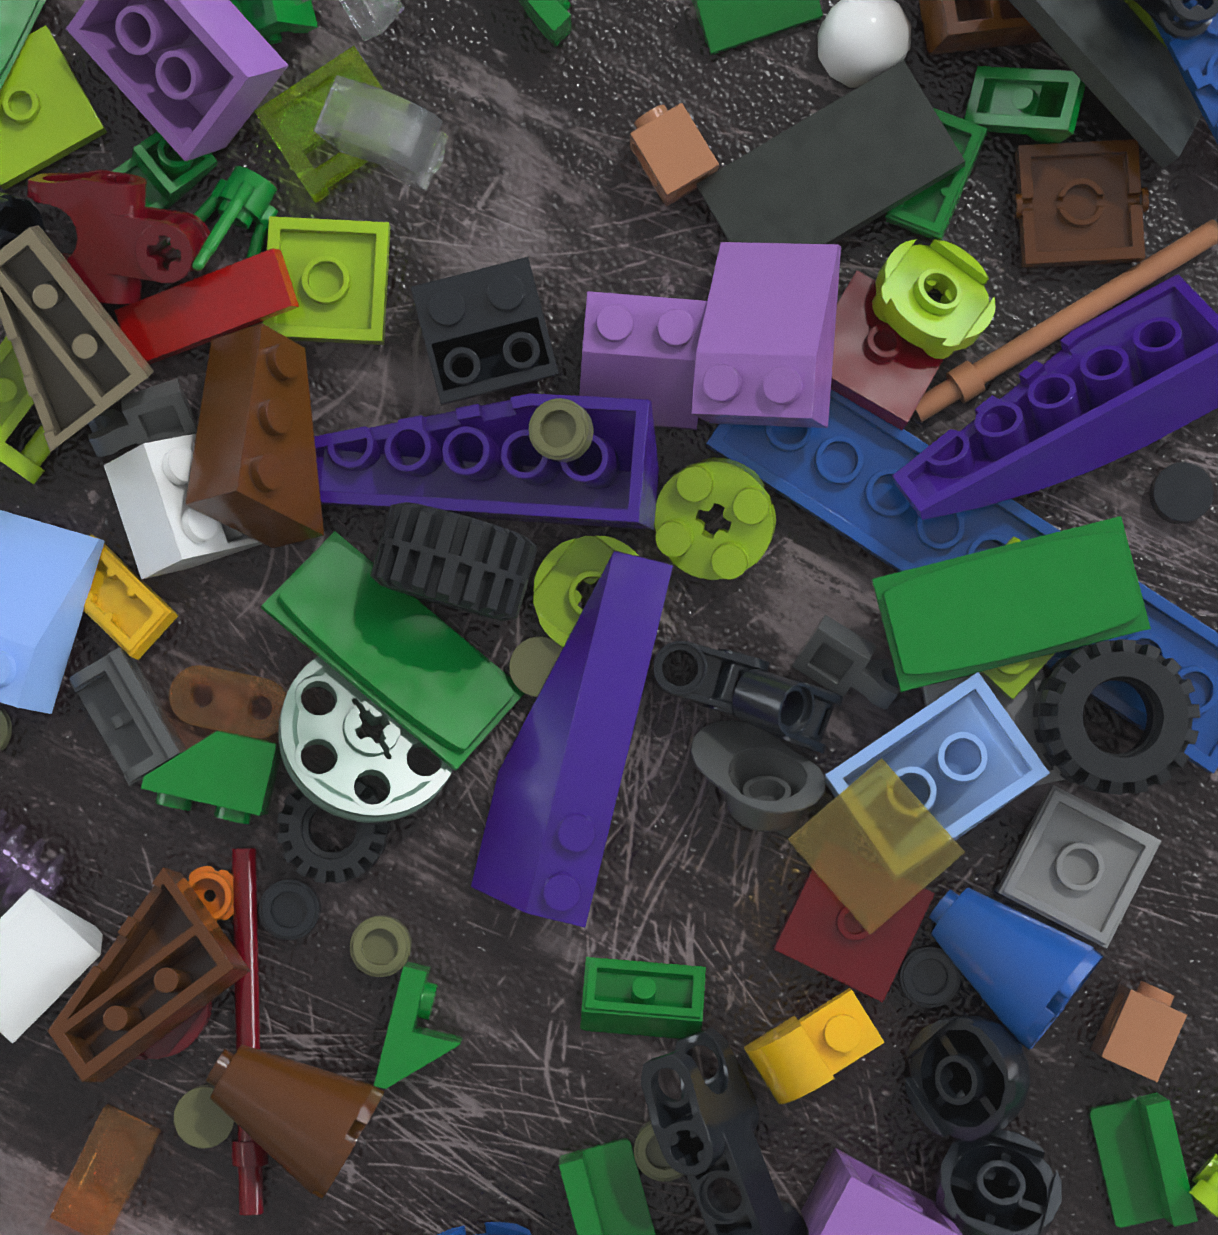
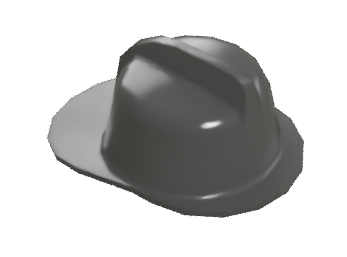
(761, 776)

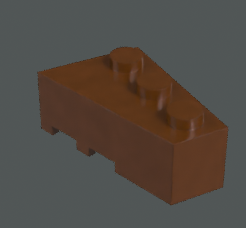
(257, 440)

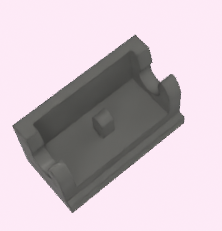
(127, 714)

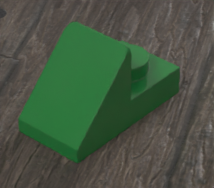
(1026, 102)
(406, 1044)

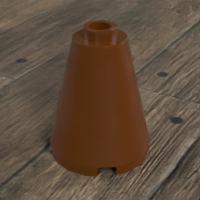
(294, 1111)

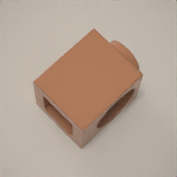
(672, 152)
(1139, 1030)

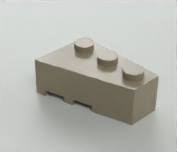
(63, 338)

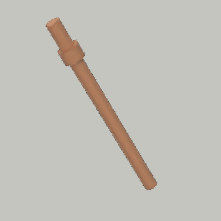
(969, 379)

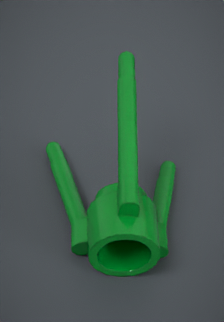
(240, 202)

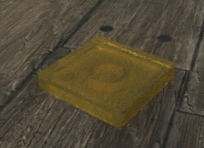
(876, 846)

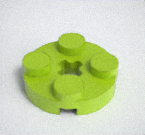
(919, 319)
(746, 506)
(562, 572)

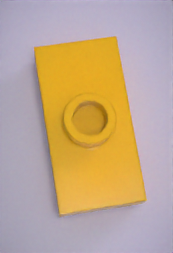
(126, 606)

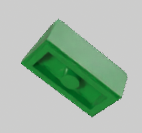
(739, 22)
(642, 998)

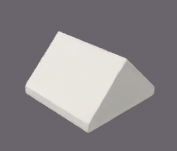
(40, 958)

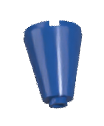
(1012, 960)

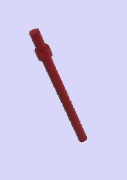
(246, 1153)

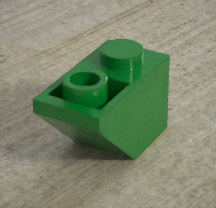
(221, 771)

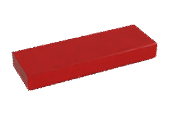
(209, 306)

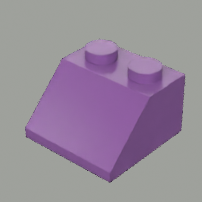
(643, 352)

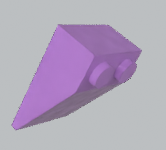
(768, 335)

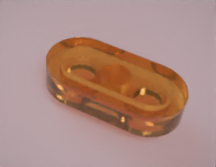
(231, 701)

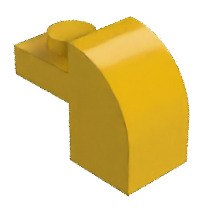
(810, 1050)

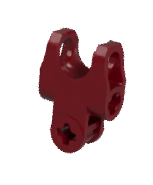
(118, 234)

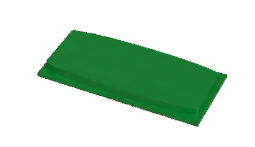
(1010, 603)
(394, 651)

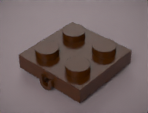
(1080, 203)

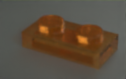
(105, 1172)

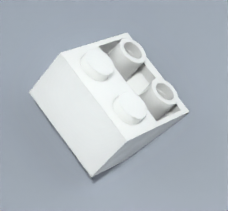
(151, 499)

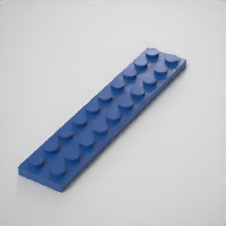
(848, 484)

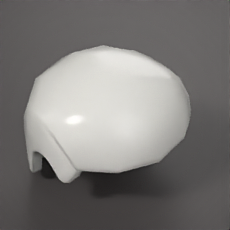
(863, 39)

